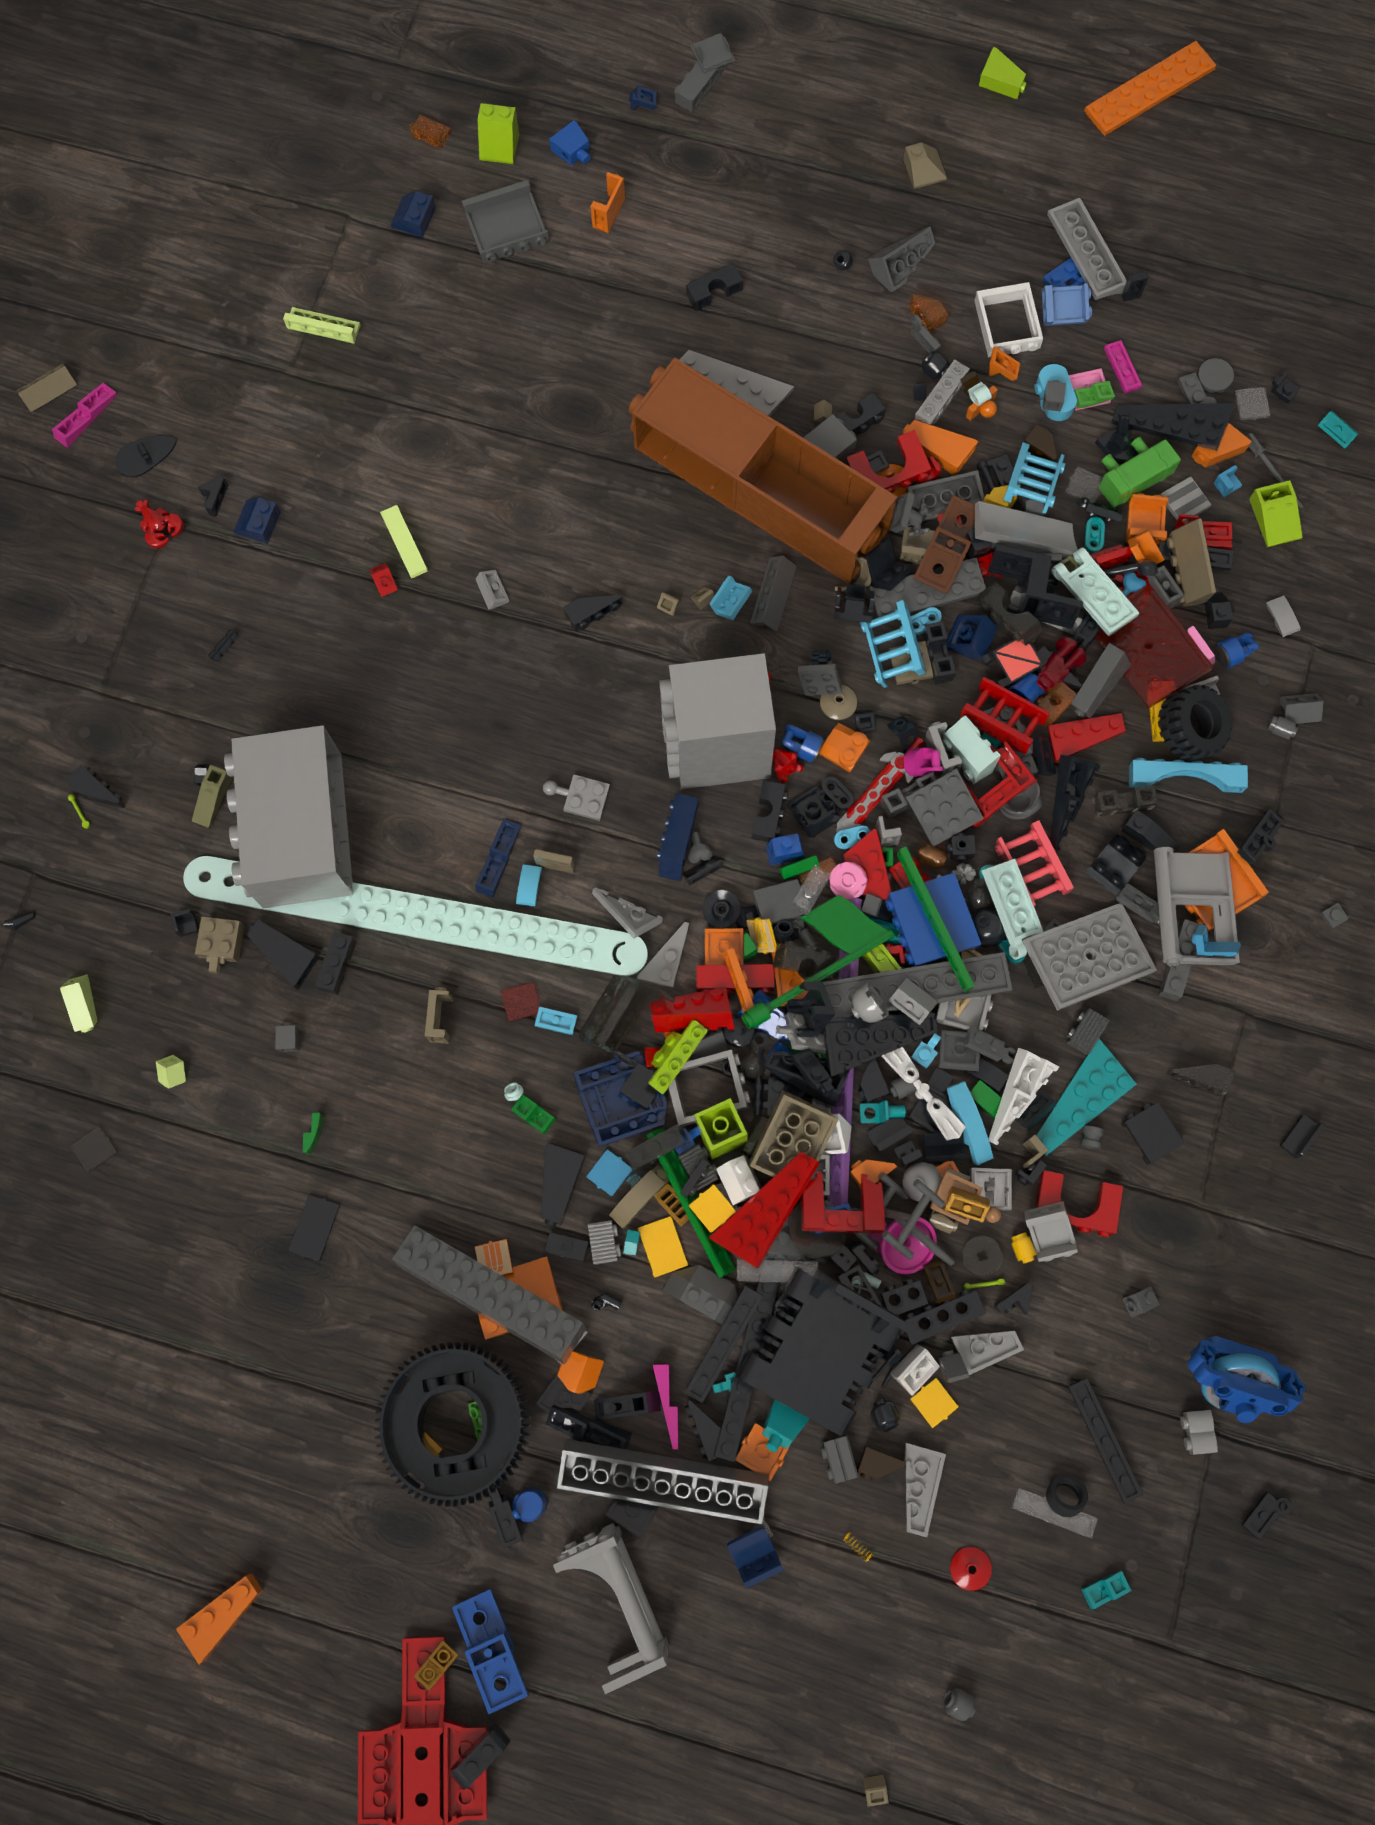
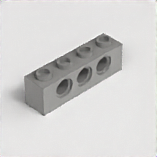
(942, 394)

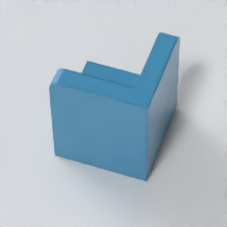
(1227, 481)

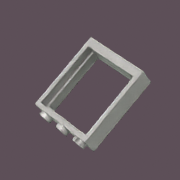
(738, 1077)

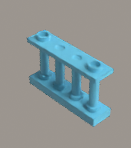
(1018, 478)
(911, 647)

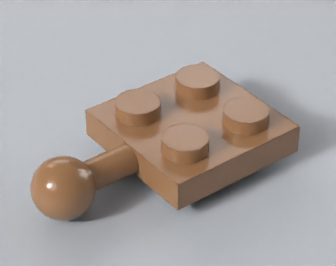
(950, 1180)

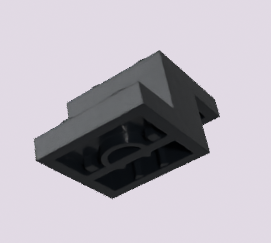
(1116, 864)

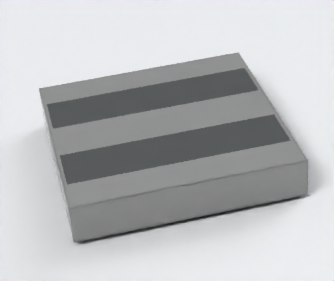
(1186, 499)

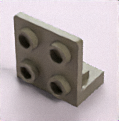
(914, 547)

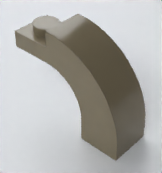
(639, 1196)

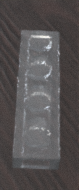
(773, 1270)
(1039, 1508)

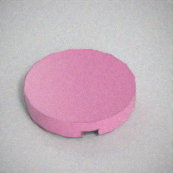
(848, 880)

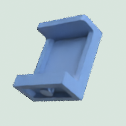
(1066, 305)

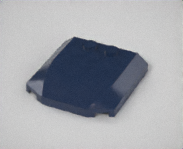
(611, 1112)

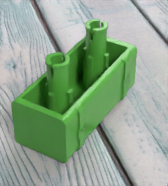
(1138, 473)

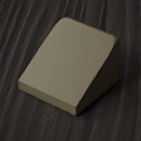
(875, 1790)

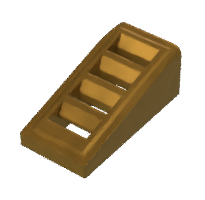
(661, 1193)

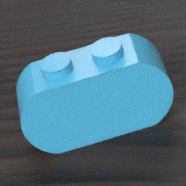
(1059, 373)

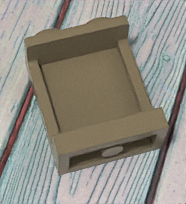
(432, 1030)

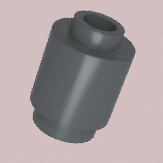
(1282, 727)
(901, 1088)

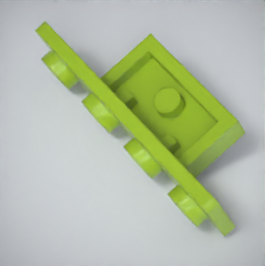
(675, 1054)

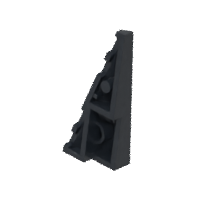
(1072, 781)

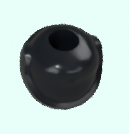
(843, 260)

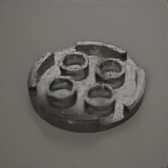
(809, 1242)

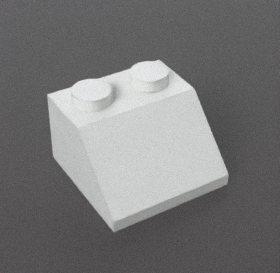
(739, 1179)

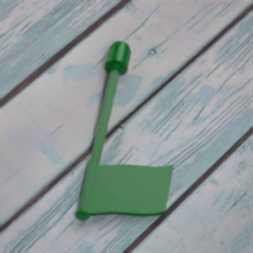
(843, 927)

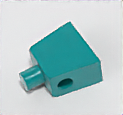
(782, 1425)

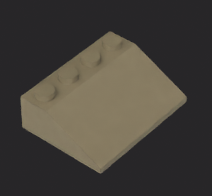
(1191, 563)
(792, 1129)

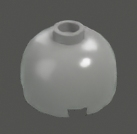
(868, 1004)
(925, 1173)

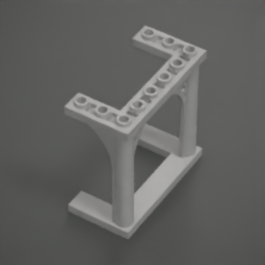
(609, 1558)

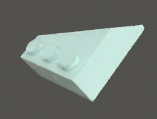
(976, 755)

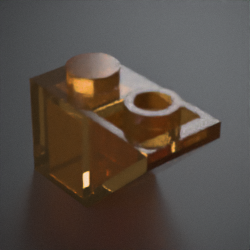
(929, 310)

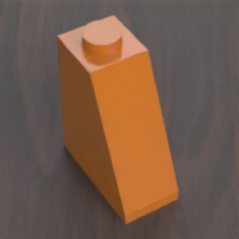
(1232, 444)

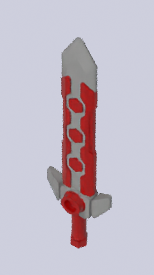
(880, 786)

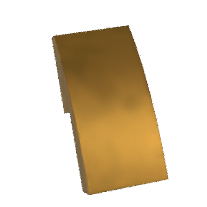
(435, 1666)

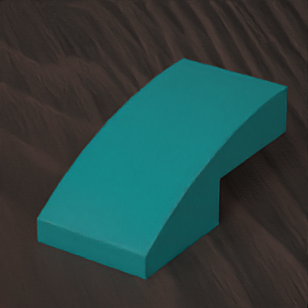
(1106, 1589)

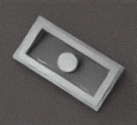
(491, 589)

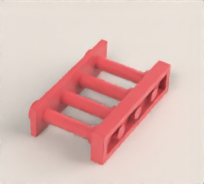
(1044, 850)

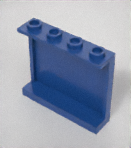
(915, 928)

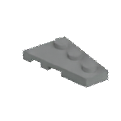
(986, 1349)

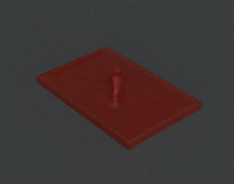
(1158, 649)

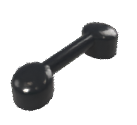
(1144, 568)

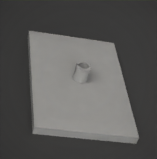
(1089, 956)

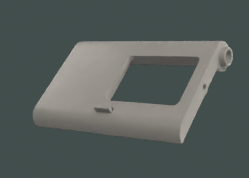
(1194, 881)

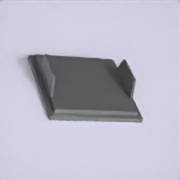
(712, 52)

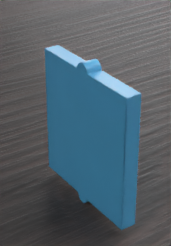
(609, 1172)

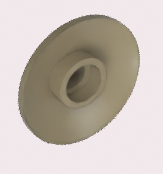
(839, 710)

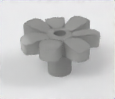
(964, 873)

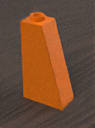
(945, 446)

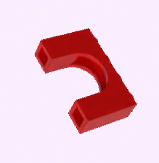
(915, 467)
(1103, 1218)

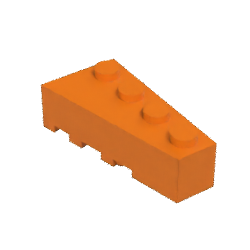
(212, 1623)

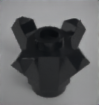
(784, 932)

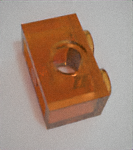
(1062, 695)

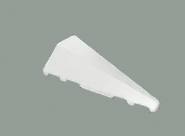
(1024, 1080)

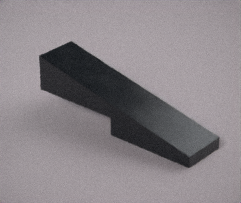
(586, 1428)

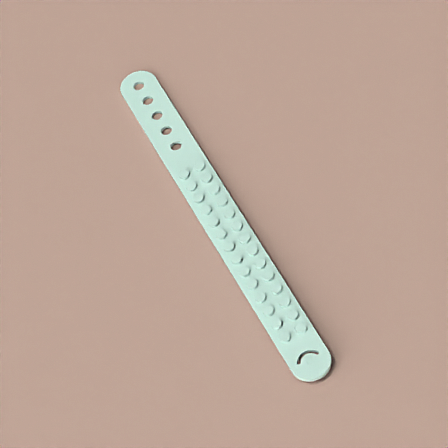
(444, 922)

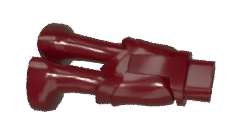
(1055, 669)

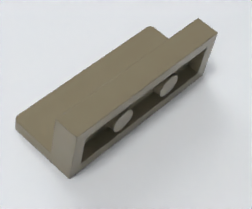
(46, 387)

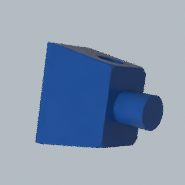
(571, 144)
(785, 849)

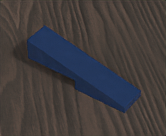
(498, 858)

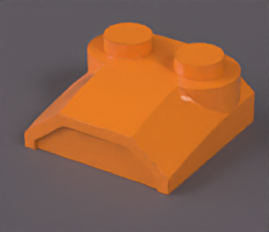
(844, 747)

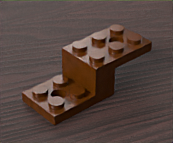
(947, 546)

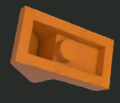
(1003, 364)

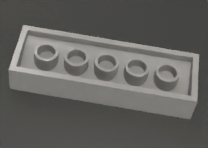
(1087, 249)
(1023, 530)

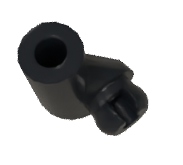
(605, 1300)

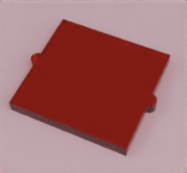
(520, 1002)

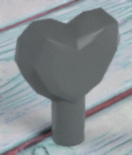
(698, 850)

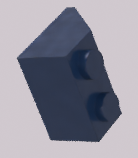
(414, 213)
(257, 519)
(971, 636)

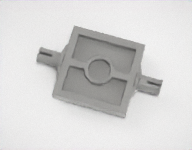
(795, 1021)

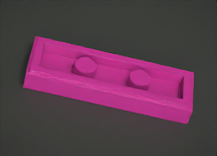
(1122, 366)

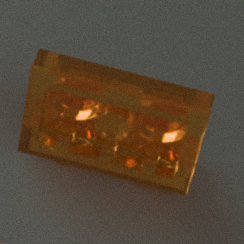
(430, 131)

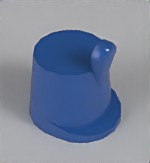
(1027, 688)
(529, 1504)

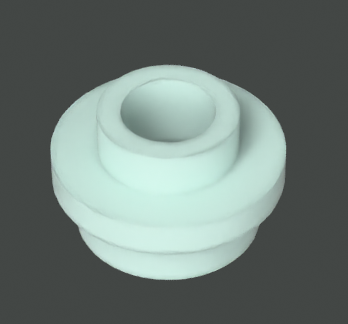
(513, 1091)

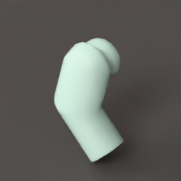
(874, 1282)

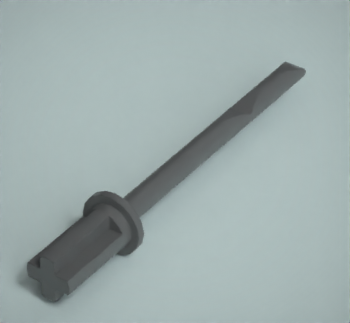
(1259, 451)

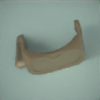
(864, 578)

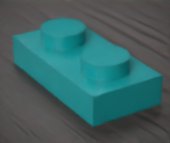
(1338, 429)

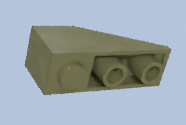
(211, 795)

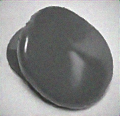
(1023, 804)

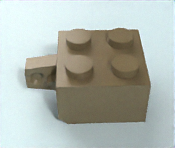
(219, 941)

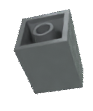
(833, 438)

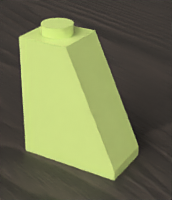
(79, 1003)

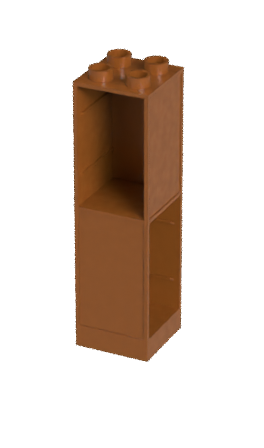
(760, 469)

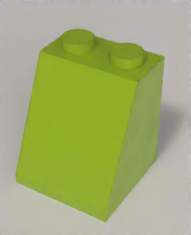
(497, 133)
(721, 1128)

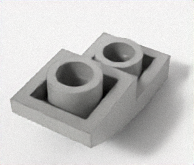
(1283, 615)

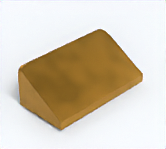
(967, 1204)

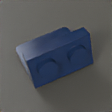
(755, 1557)

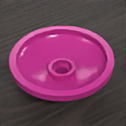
(922, 1255)

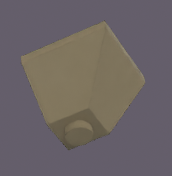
(923, 165)

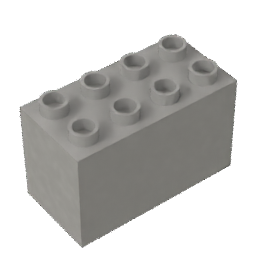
(718, 721)
(289, 817)

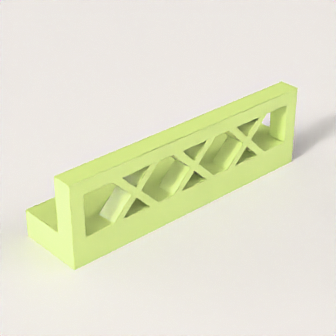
(320, 327)

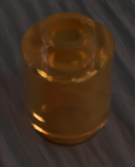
(932, 856)

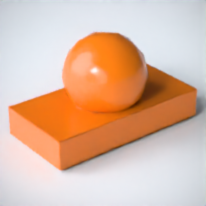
(987, 409)

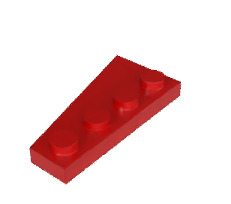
(1083, 734)

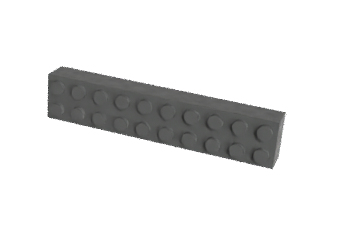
(489, 1294)
(663, 1481)

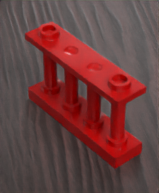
(998, 729)

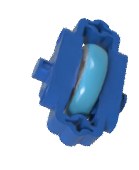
(1244, 1379)

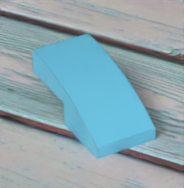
(528, 885)

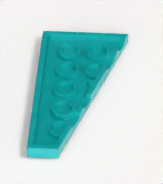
(1091, 1091)

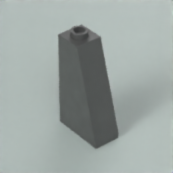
(1101, 681)

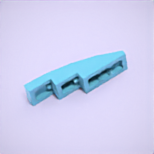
(967, 1112)

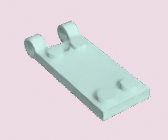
(1097, 591)
(1012, 905)

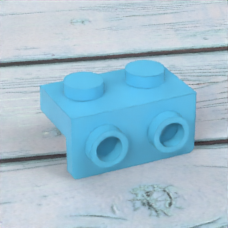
(730, 598)

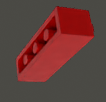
(718, 976)

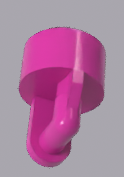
(922, 761)

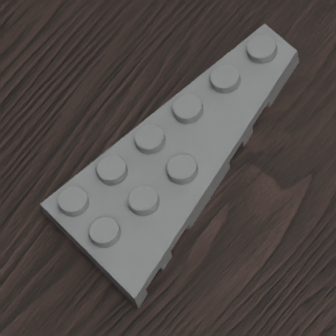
(751, 387)

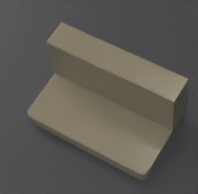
(1036, 1149)

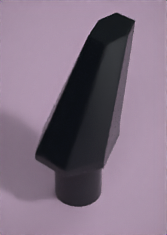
(19, 920)

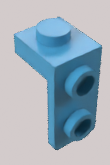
(1208, 948)

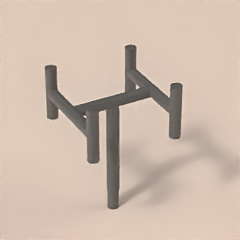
(907, 1221)

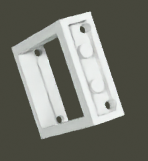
(1007, 294)

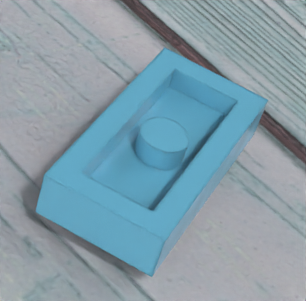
(555, 1021)

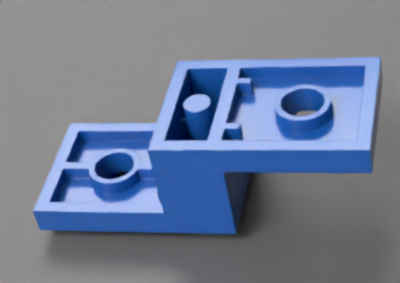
(490, 1651)

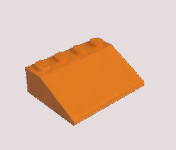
(534, 1277)

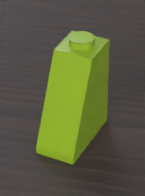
(1002, 75)

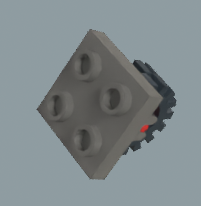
(820, 676)

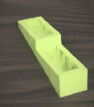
(404, 541)

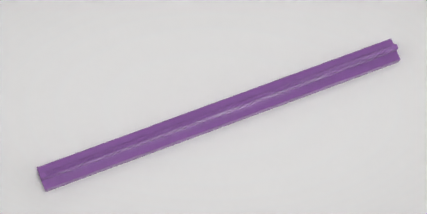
(840, 1162)

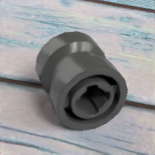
(1092, 1137)

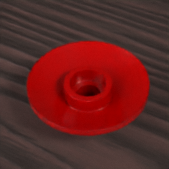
(963, 1560)

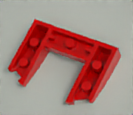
(1018, 781)
(868, 1220)

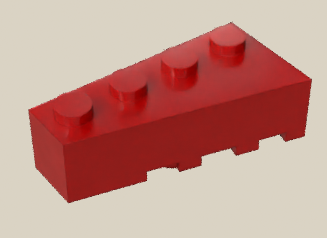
(707, 1007)

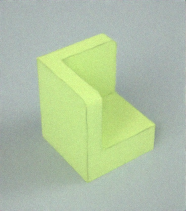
(170, 1071)

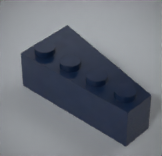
(677, 837)

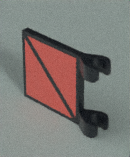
(1014, 660)

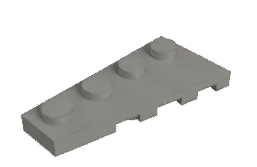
(923, 1477)

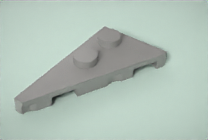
(631, 917)
(665, 964)

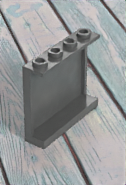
(505, 221)

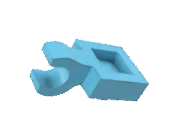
(925, 1053)

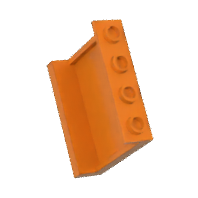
(1245, 883)

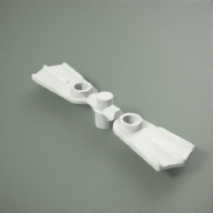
(945, 1119)

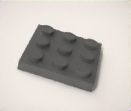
(944, 807)

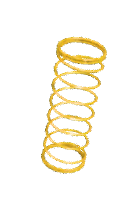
(846, 1537)

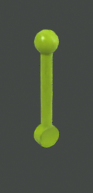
(85, 824)
(999, 1282)

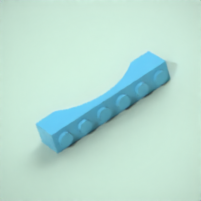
(1226, 777)

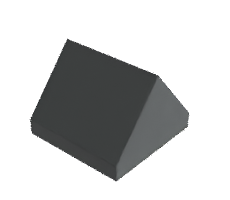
(871, 905)

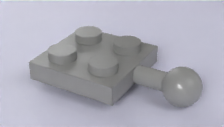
(584, 796)

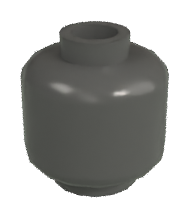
(959, 1704)

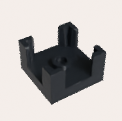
(814, 1007)

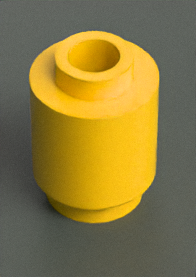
(1023, 1248)

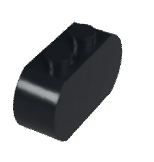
(479, 1756)

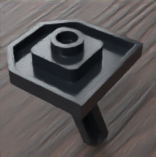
(1118, 441)

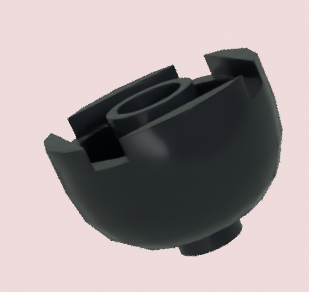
(988, 927)

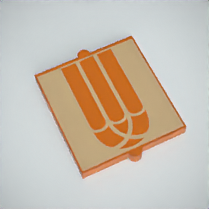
(495, 1256)

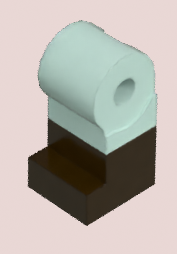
(975, 389)

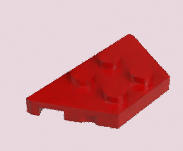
(870, 857)

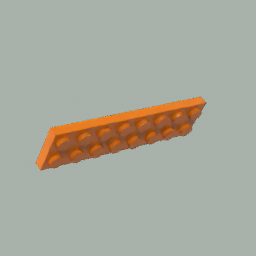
(1150, 88)

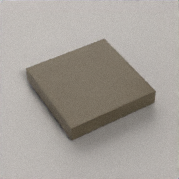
(554, 861)

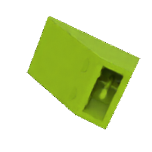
(1277, 513)

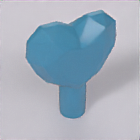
(1132, 583)

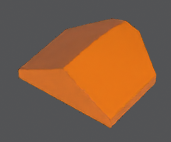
(580, 1372)

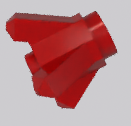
(785, 764)

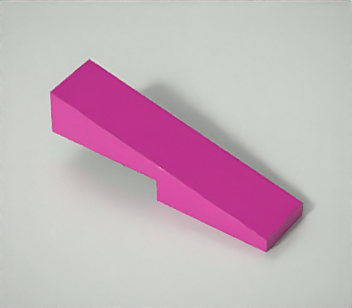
(88, 409)
(671, 1412)

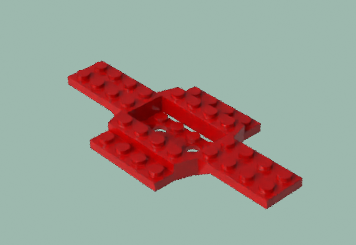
(388, 1761)

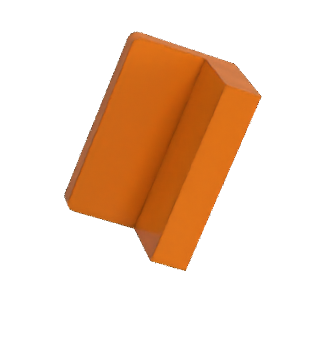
(1145, 548)

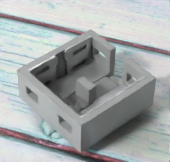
(995, 1185)

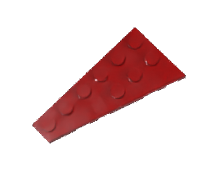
(760, 1220)

